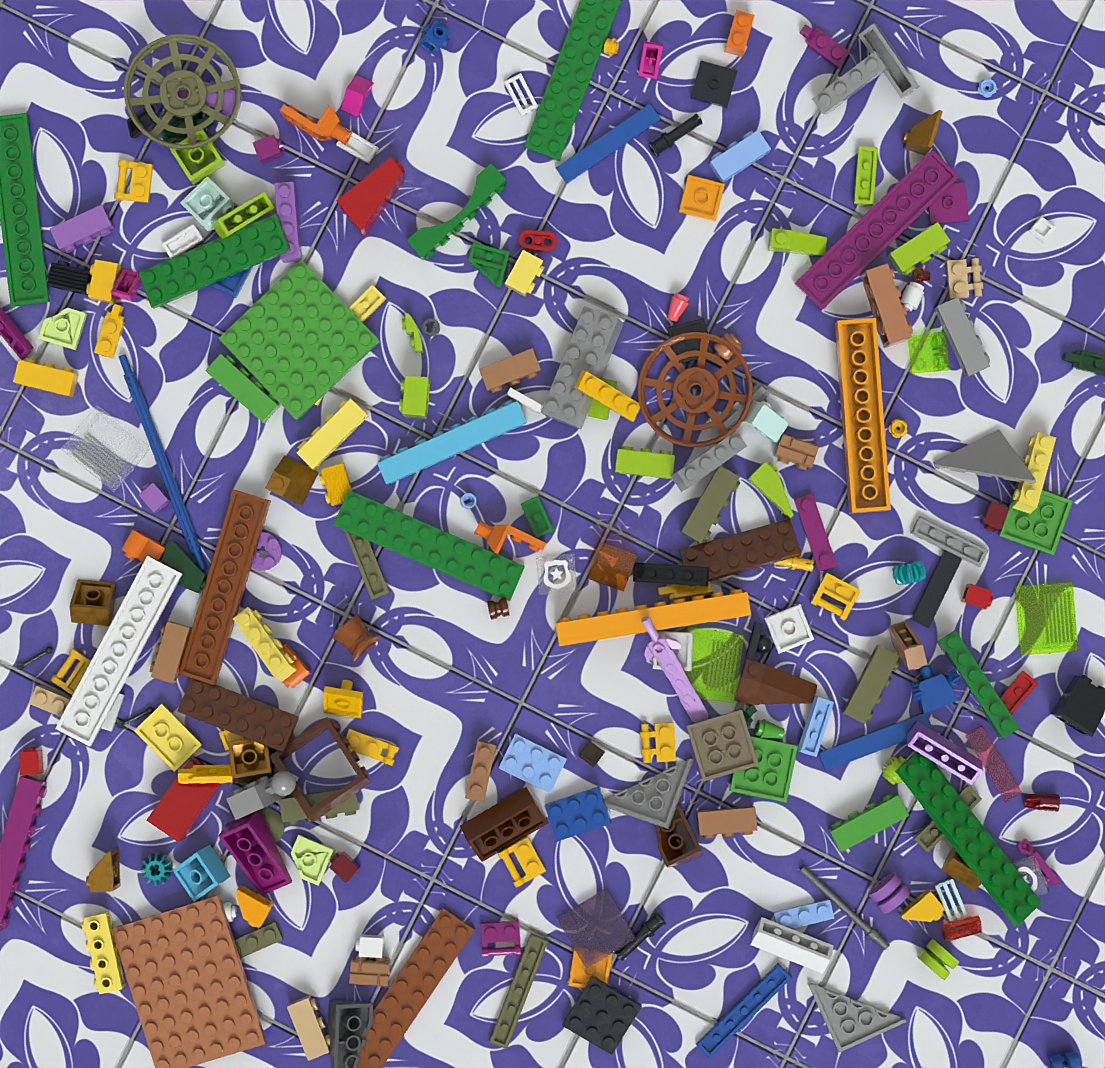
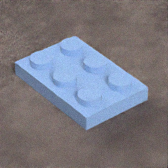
(532, 763)

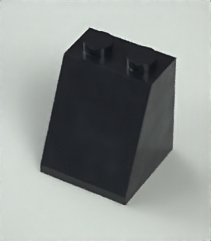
(1081, 705)

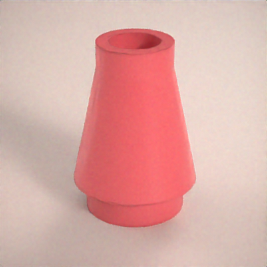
(677, 306)

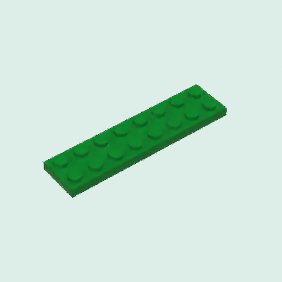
(214, 261)

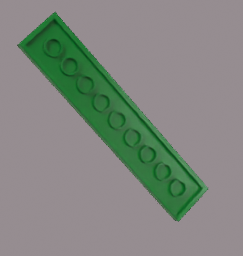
(571, 77)
(21, 214)
(428, 545)
(969, 837)

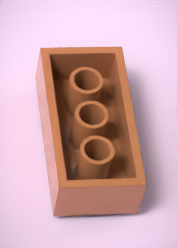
(886, 305)

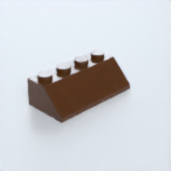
(503, 824)

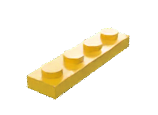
(607, 395)

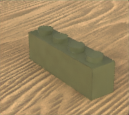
(709, 505)
(870, 684)
(292, 812)

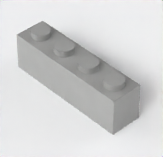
(897, 72)
(850, 83)
(962, 337)
(708, 461)

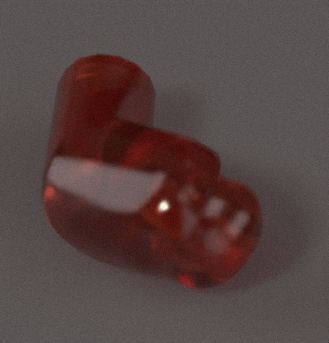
(920, 275)

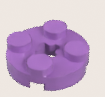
(273, 556)

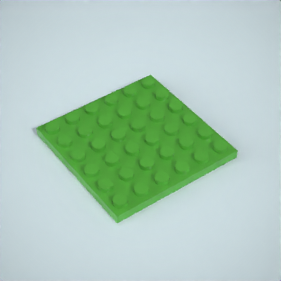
(299, 340)

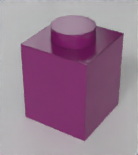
(268, 149)

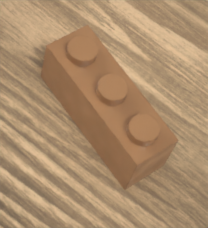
(510, 371)
(907, 645)
(170, 652)
(480, 771)
(727, 821)

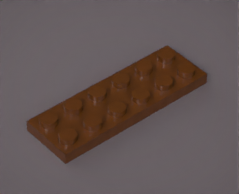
(744, 550)
(238, 714)

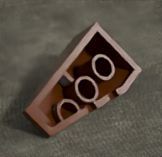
(771, 686)
(678, 842)

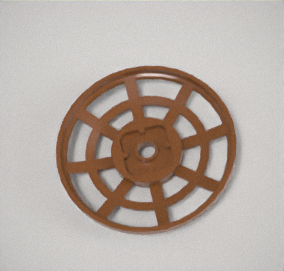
(686, 380)

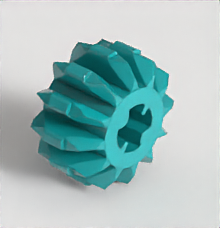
(909, 572)
(149, 869)

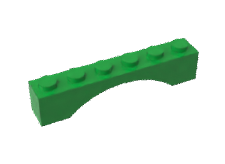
(429, 238)
(971, 673)

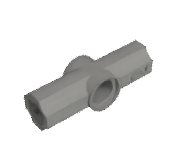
(759, 394)

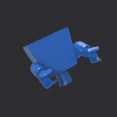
(934, 690)

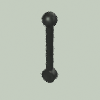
(21, 666)
(121, 724)

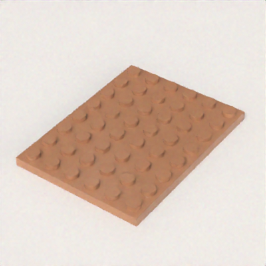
(189, 985)

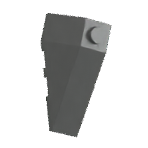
(347, 1031)

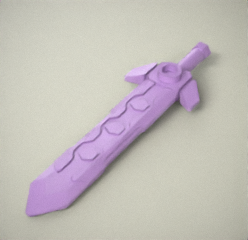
(663, 648)

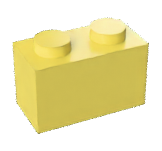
(524, 273)

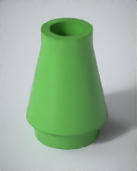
(766, 729)

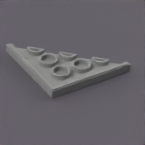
(988, 458)
(653, 798)
(851, 1020)

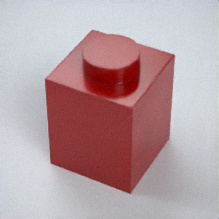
(977, 597)
(31, 761)

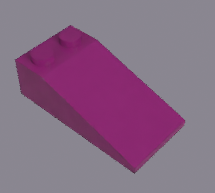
(256, 852)

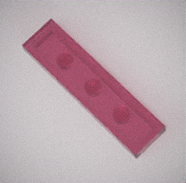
(993, 764)

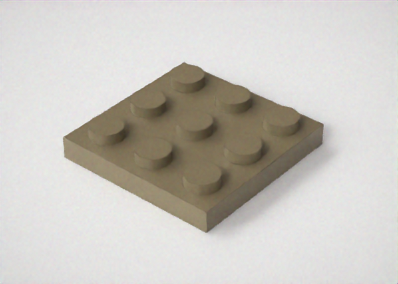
(722, 745)

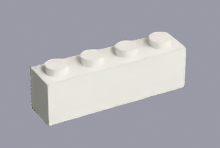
(792, 945)

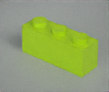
(242, 215)
(919, 249)
(644, 462)

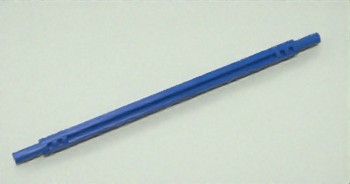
(162, 462)

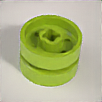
(937, 959)

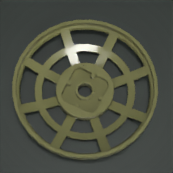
(181, 80)

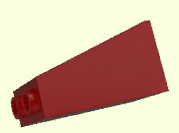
(372, 194)
(182, 806)

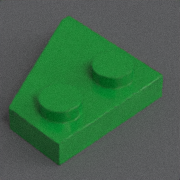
(489, 262)

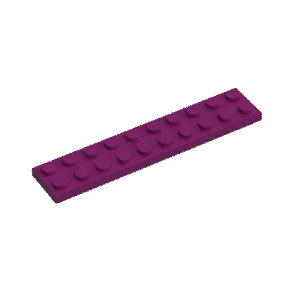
(877, 230)

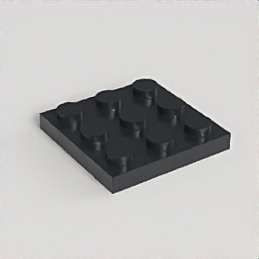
(601, 1015)

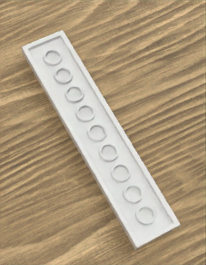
(118, 651)

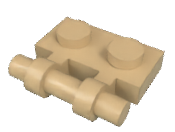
(958, 279)

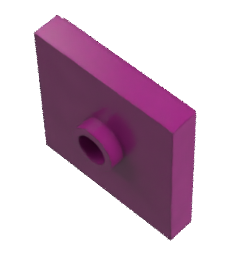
(950, 206)

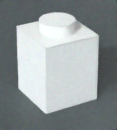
(370, 946)

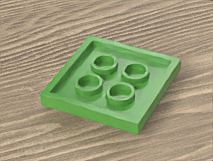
(1040, 528)
(772, 775)

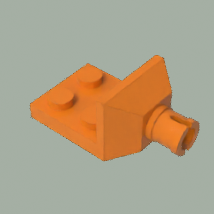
(326, 128)
(498, 534)

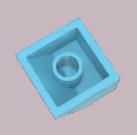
(201, 873)

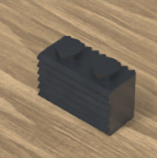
(69, 278)

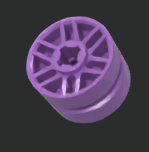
(889, 893)

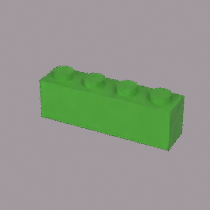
(242, 388)
(868, 822)

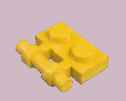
(664, 742)

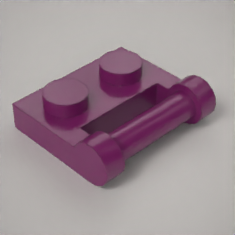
(500, 932)

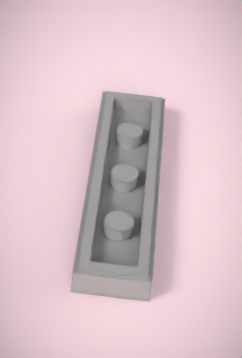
(949, 541)

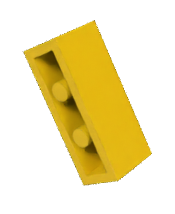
(46, 377)

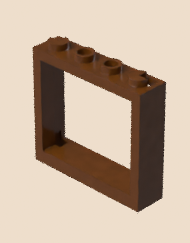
(342, 794)

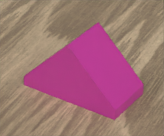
(650, 60)
(356, 95)
(126, 285)

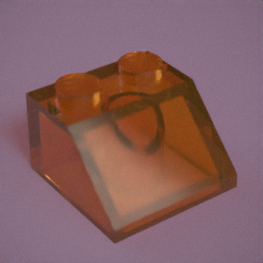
(612, 566)

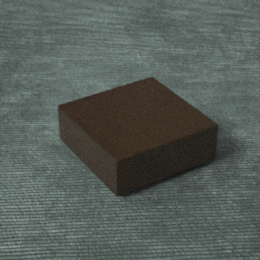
(591, 753)

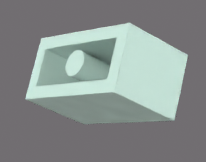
(766, 421)

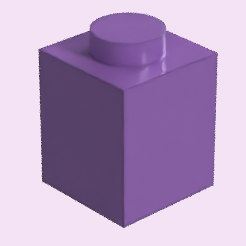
(154, 497)

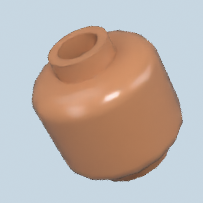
(723, 352)

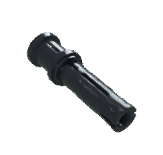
(667, 139)
(647, 930)

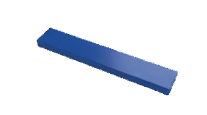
(608, 143)
(871, 742)
(744, 1010)

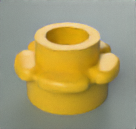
(611, 46)
(898, 423)

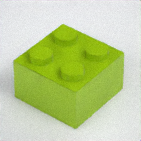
(198, 162)
(415, 397)

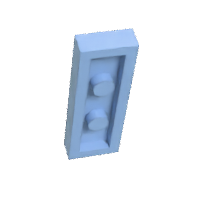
(815, 726)
(805, 914)

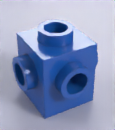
(434, 36)

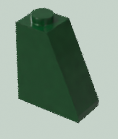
(177, 559)

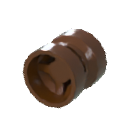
(498, 608)

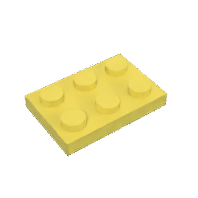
(168, 737)

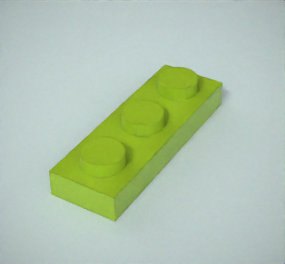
(865, 175)

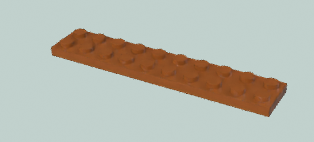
(224, 587)
(413, 987)

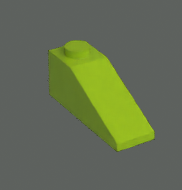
(796, 242)
(770, 485)

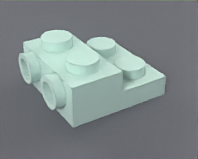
(207, 203)

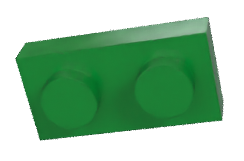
(537, 517)

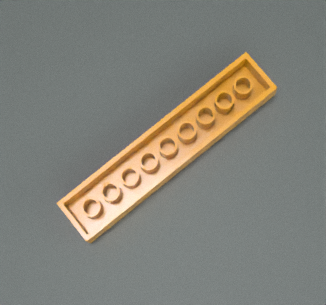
(862, 415)
(661, 616)

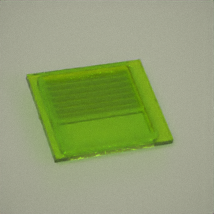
(1046, 618)
(715, 664)

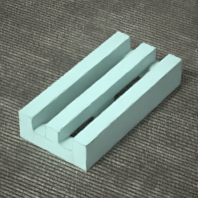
(956, 915)

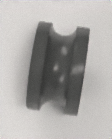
(425, 328)

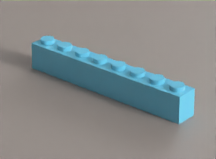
(452, 442)

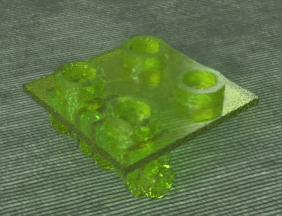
(928, 353)

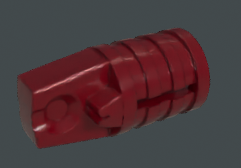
(1042, 801)

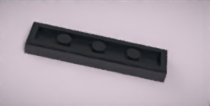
(671, 574)
(936, 589)

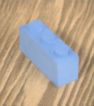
(739, 156)

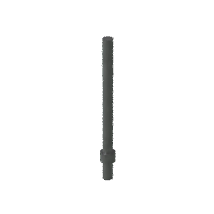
(871, 933)

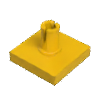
(343, 700)

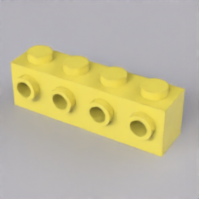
(332, 434)
(1037, 461)
(265, 644)
(104, 953)

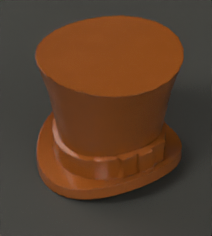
(355, 637)

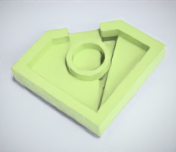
(63, 328)
(311, 859)

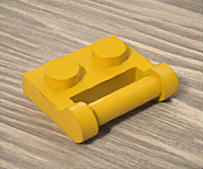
(140, 181)
(838, 590)
(75, 678)
(527, 858)

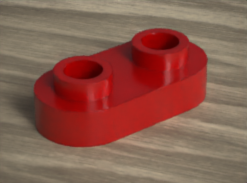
(538, 239)

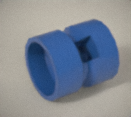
(1070, 1059)

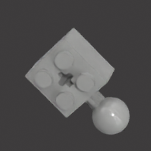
(261, 794)

